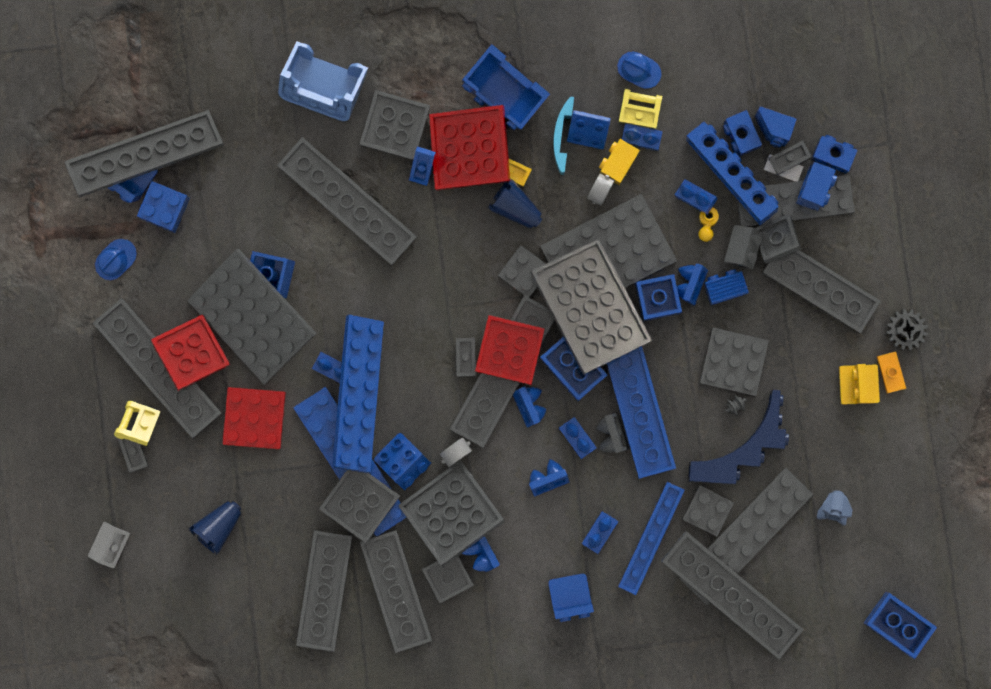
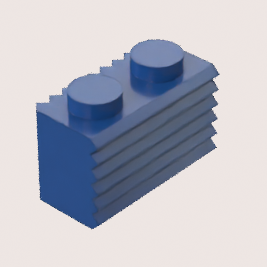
(725, 287)

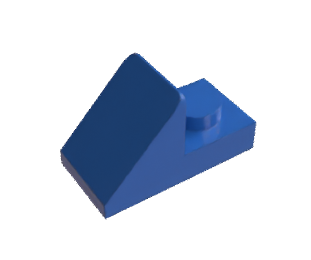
(422, 166)

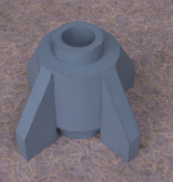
(835, 508)

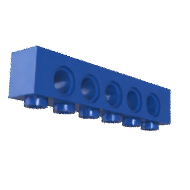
(759, 212)

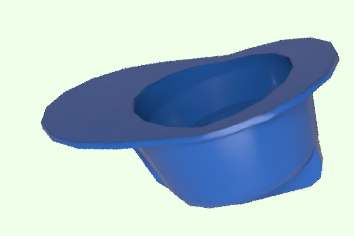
(639, 70)
(115, 259)

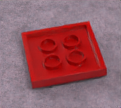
(509, 350)
(190, 352)
(254, 418)

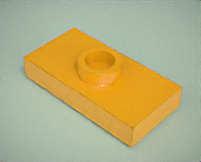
(891, 372)

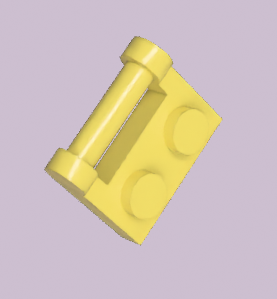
(640, 115)
(143, 425)

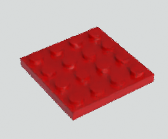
(469, 147)

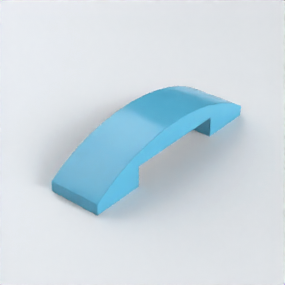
(560, 158)

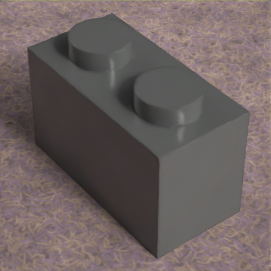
(743, 247)

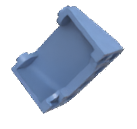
(320, 84)

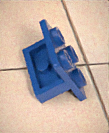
(588, 129)

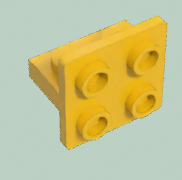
(859, 384)

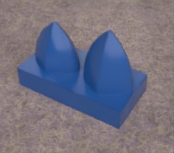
(642, 136)
(696, 196)
(695, 275)
(328, 366)
(524, 399)
(577, 438)
(556, 477)
(599, 532)
(486, 558)

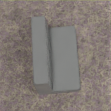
(108, 545)

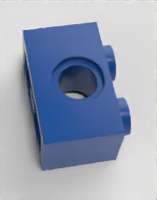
(742, 122)
(823, 156)

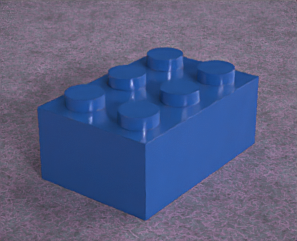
(565, 368)
(900, 625)

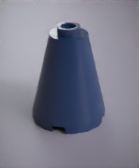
(515, 205)
(217, 526)

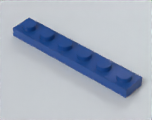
(651, 538)

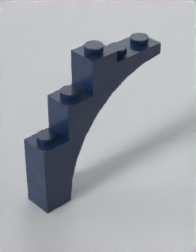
(767, 435)

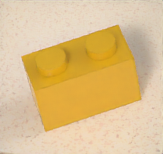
(619, 161)

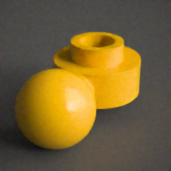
(706, 233)

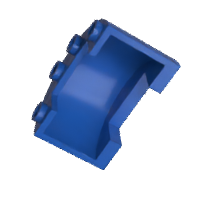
(499, 83)

